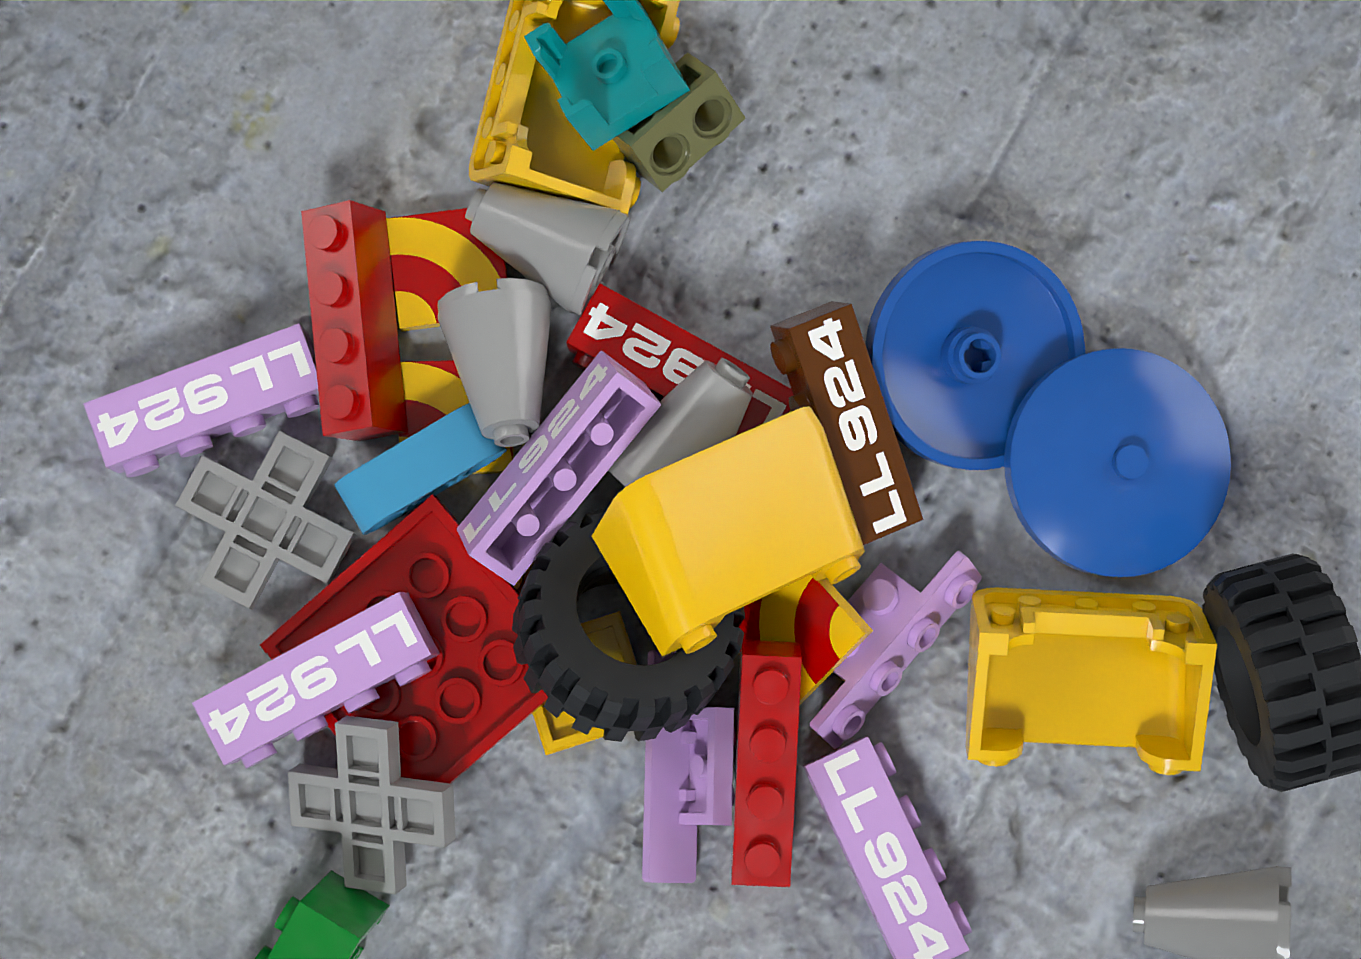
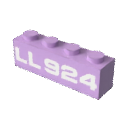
(206, 400)
(557, 468)
(316, 679)
(885, 854)

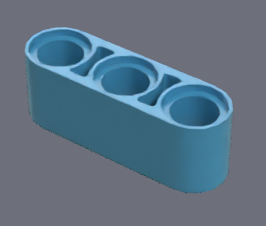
(416, 470)

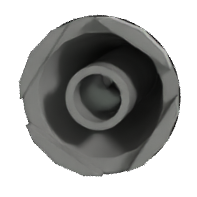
(549, 239)
(500, 353)
(691, 418)
(1219, 915)

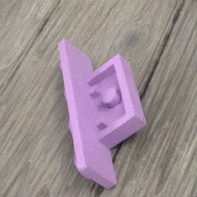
(902, 627)
(685, 787)

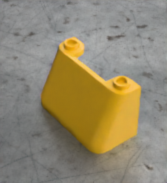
(523, 129)
(730, 529)
(1088, 674)

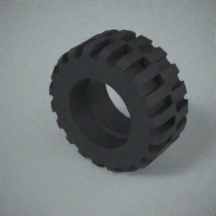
(1287, 670)
(585, 679)

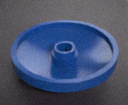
(964, 344)
(1117, 462)

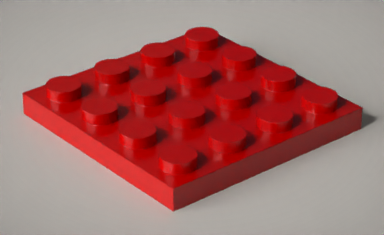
(474, 682)

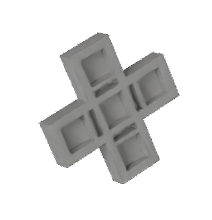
(265, 520)
(371, 804)

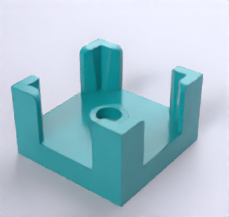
(609, 72)

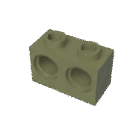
(683, 130)

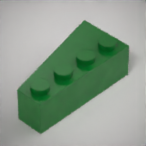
(326, 922)

